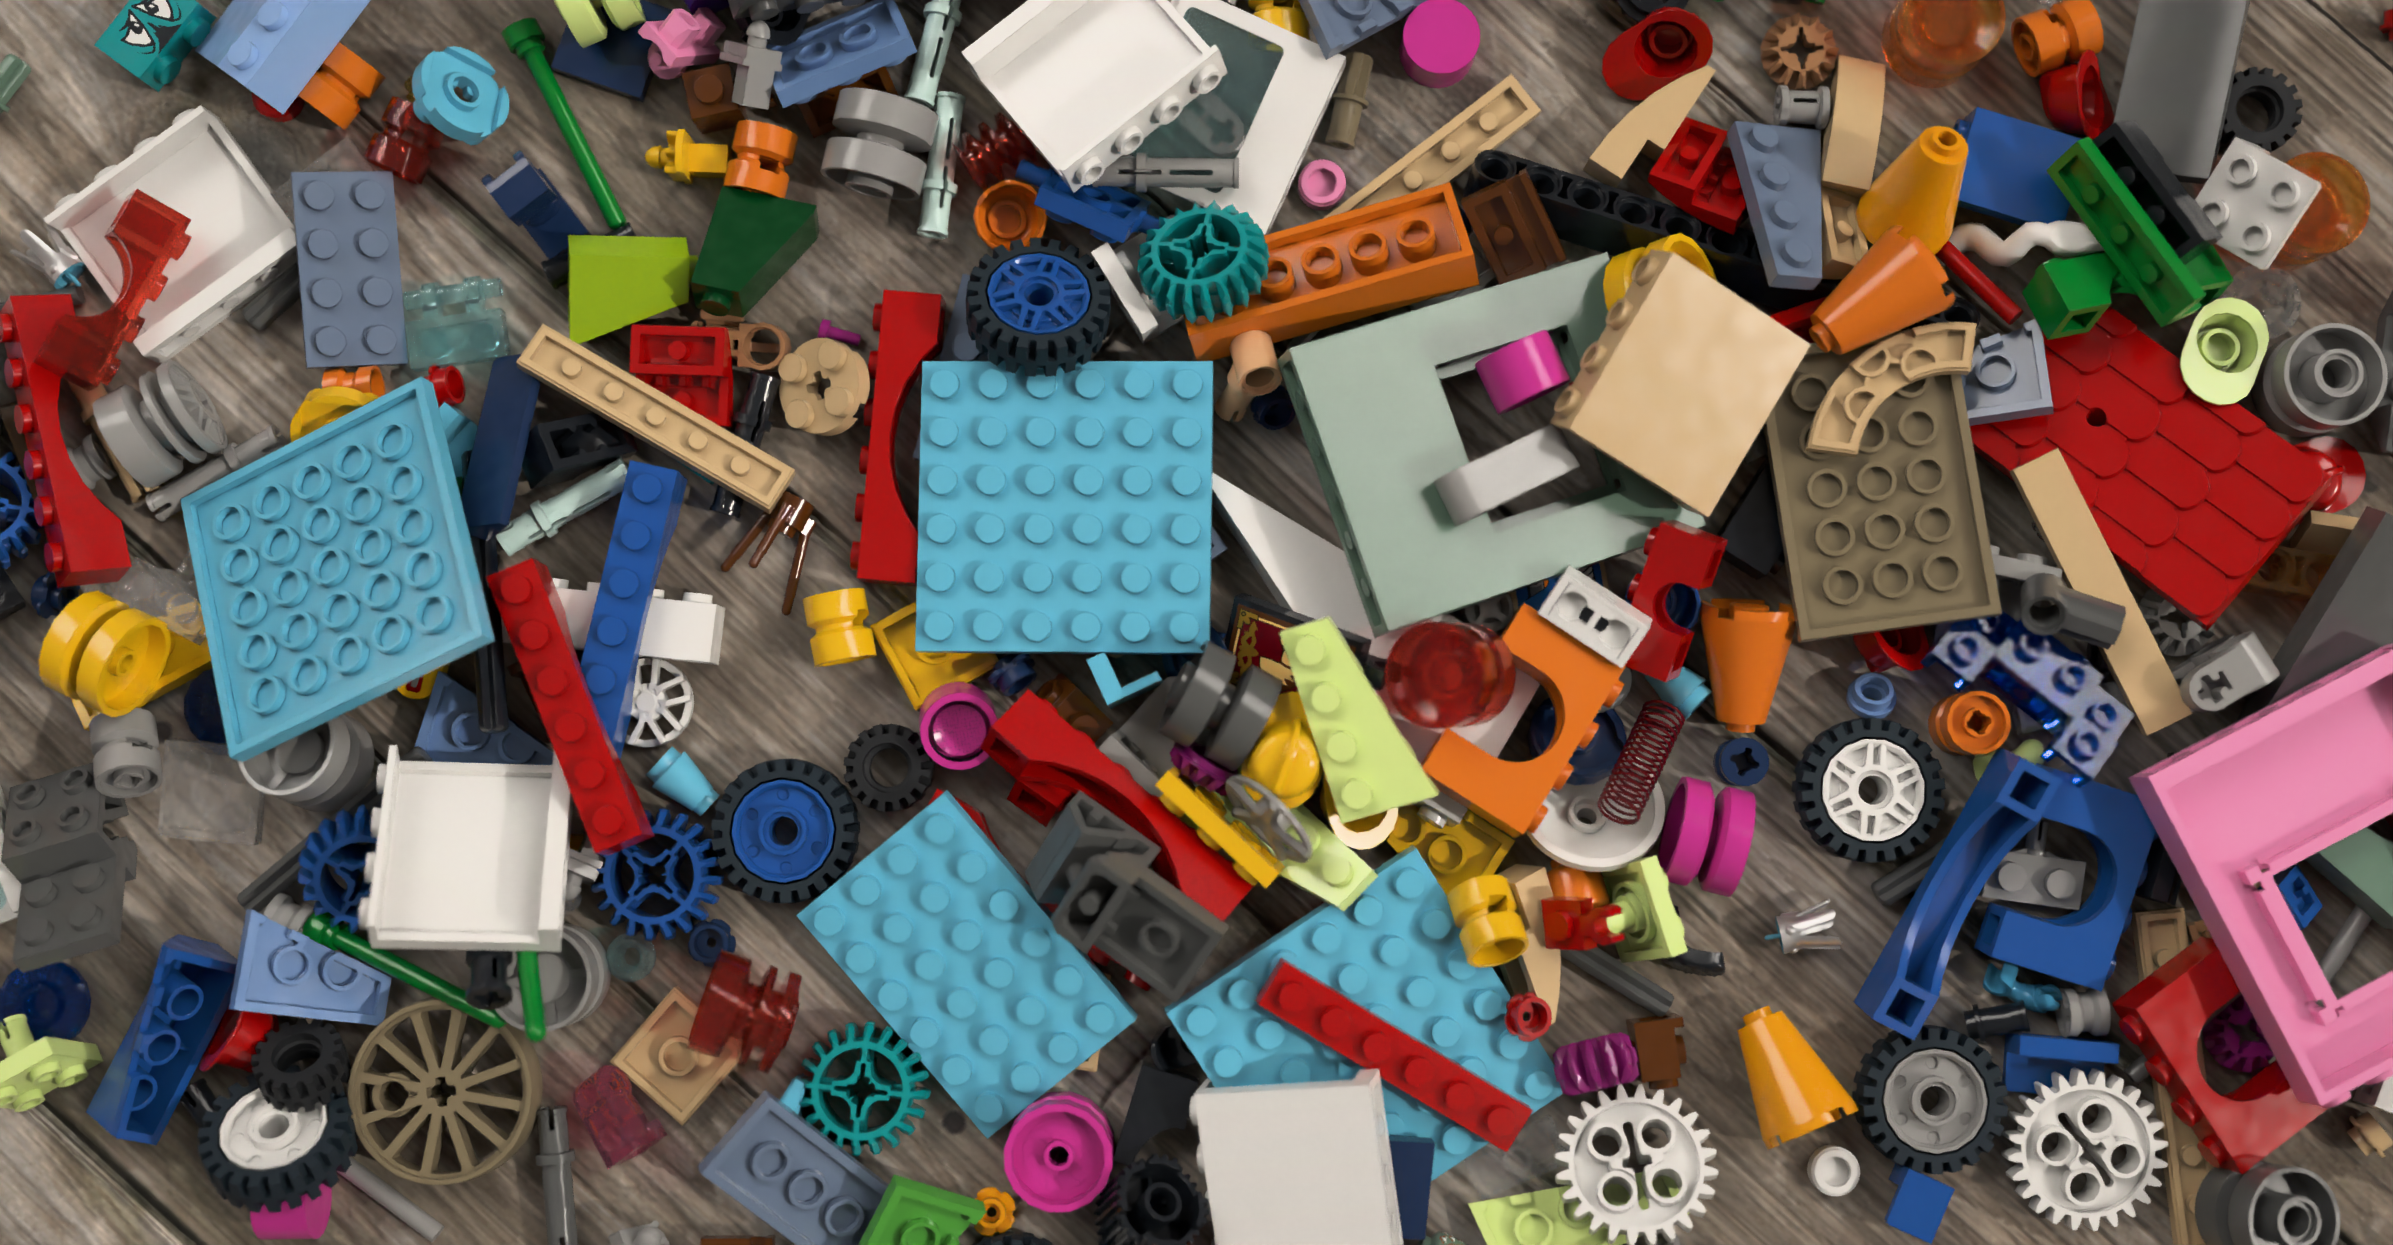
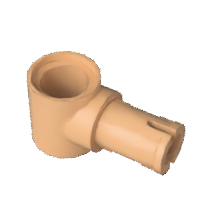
(1251, 375)

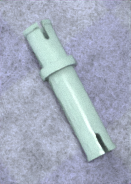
(932, 51)
(939, 183)
(548, 516)

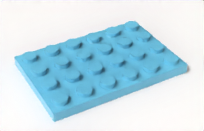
(967, 964)

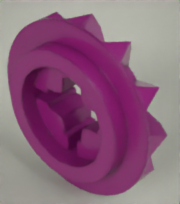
(1199, 768)
(2224, 1042)

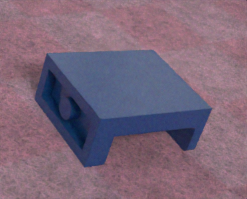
(2008, 168)

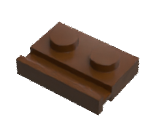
(1513, 228)

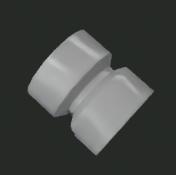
(126, 754)

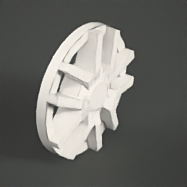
(652, 703)

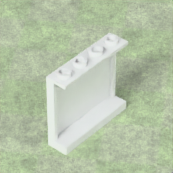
(1093, 76)
(235, 229)
(468, 856)
(1297, 1163)

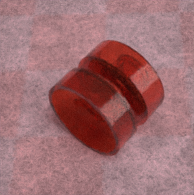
(1450, 675)

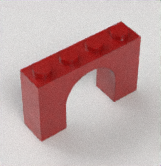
(2165, 1021)

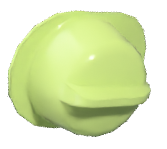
(2224, 351)

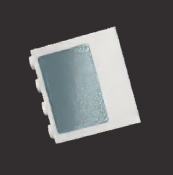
(1275, 88)

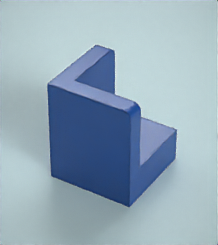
(1917, 1203)

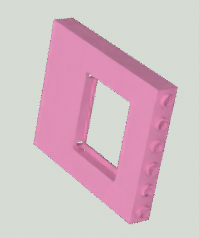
(2266, 800)

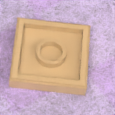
(663, 1067)

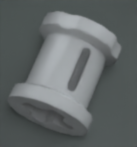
(1802, 106)

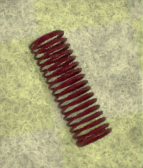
(1652, 723)

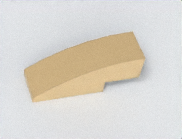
(1853, 125)
(1647, 127)
(1537, 967)

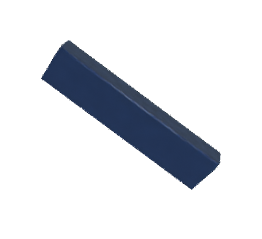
(499, 448)

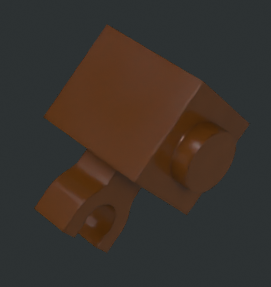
(710, 98)

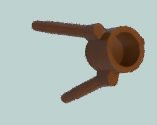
(786, 519)

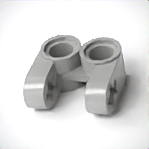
(2224, 672)

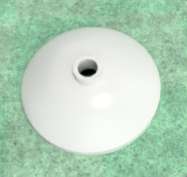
(1604, 843)

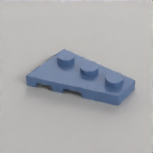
(453, 733)
(301, 978)

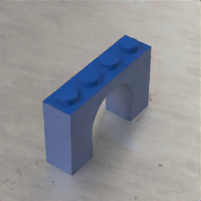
(2084, 942)

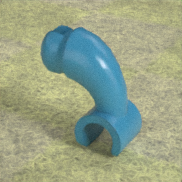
(2035, 996)

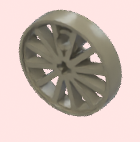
(423, 1084)

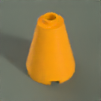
(1918, 190)
(1788, 1079)

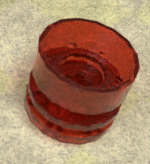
(745, 1011)

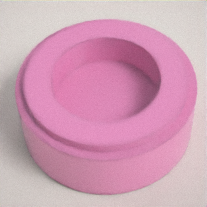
(1321, 184)

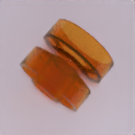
(1940, 39)
(2334, 215)

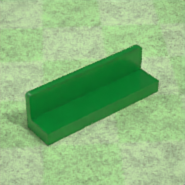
(2126, 233)

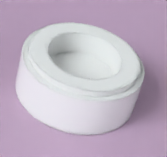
(1833, 1170)

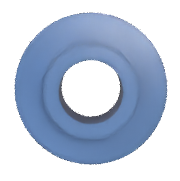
(1875, 687)

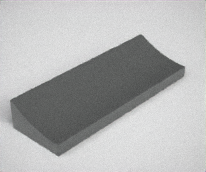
(2183, 79)
(2344, 616)

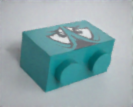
(155, 37)

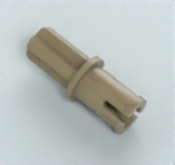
(1349, 101)

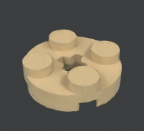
(800, 381)

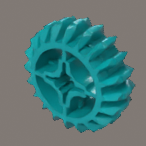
(1203, 262)
(888, 1089)

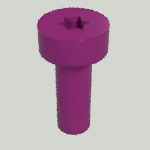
(829, 331)

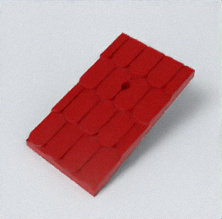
(2175, 483)

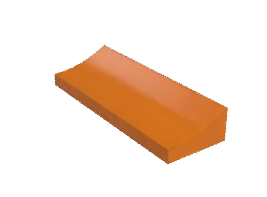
(1350, 270)

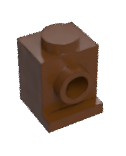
(1658, 1049)

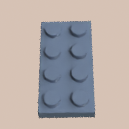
(348, 269)
(794, 1176)

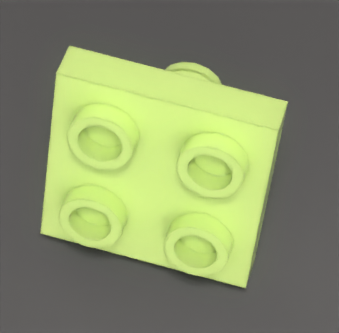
(1647, 914)
(40, 1065)

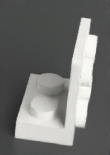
(2255, 202)
(1126, 287)

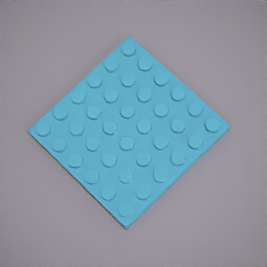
(1065, 508)
(334, 570)
(1396, 958)

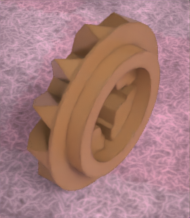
(1784, 66)

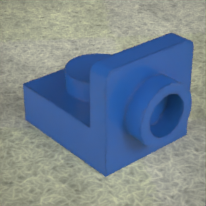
(2297, 895)

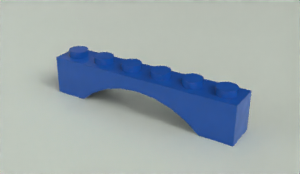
(632, 565)
(1913, 962)

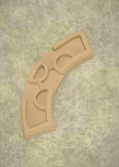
(1880, 373)

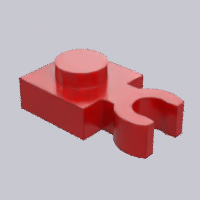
(1575, 925)

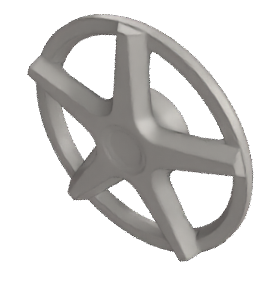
(1268, 819)

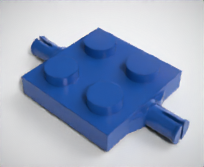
(1105, 210)

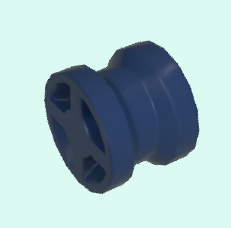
(1731, 760)

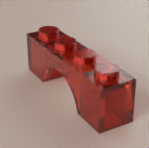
(144, 239)

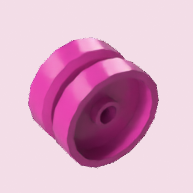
(1707, 836)
(1042, 1176)

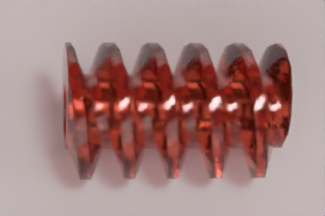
(994, 150)

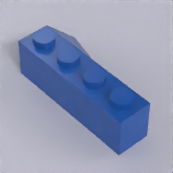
(165, 1040)

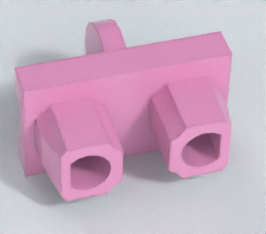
(682, 41)

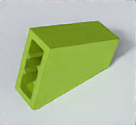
(624, 281)

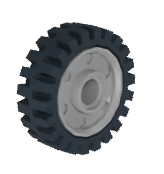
(1966, 1108)

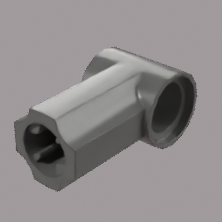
(2072, 614)

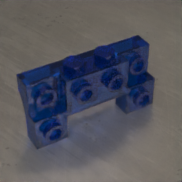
(2043, 681)

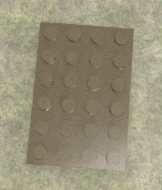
(1883, 533)

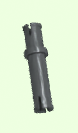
(557, 1179)

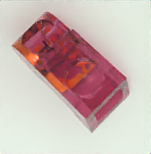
(615, 1116)

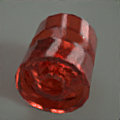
(397, 155)

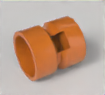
(2049, 38)
(340, 85)
(763, 145)
(1969, 723)

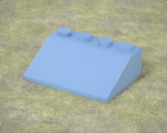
(277, 43)

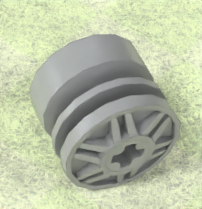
(160, 424)

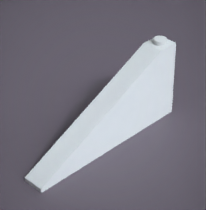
(1318, 582)

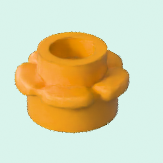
(1004, 1208)

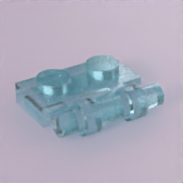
(456, 338)

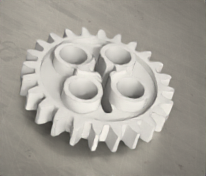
(2118, 1122)
(1680, 1159)

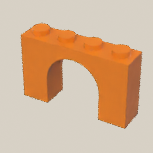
(1578, 685)

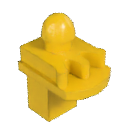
(689, 159)

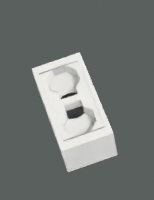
(1595, 616)

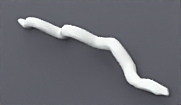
(2058, 237)

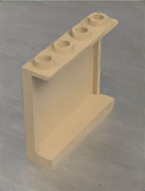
(1680, 380)

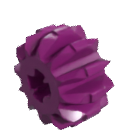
(1595, 1064)

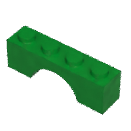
(2076, 292)

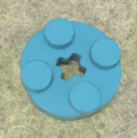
(439, 105)

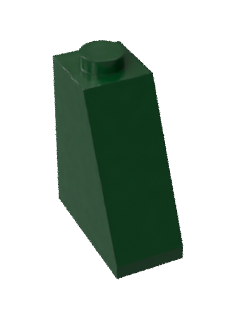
(749, 249)

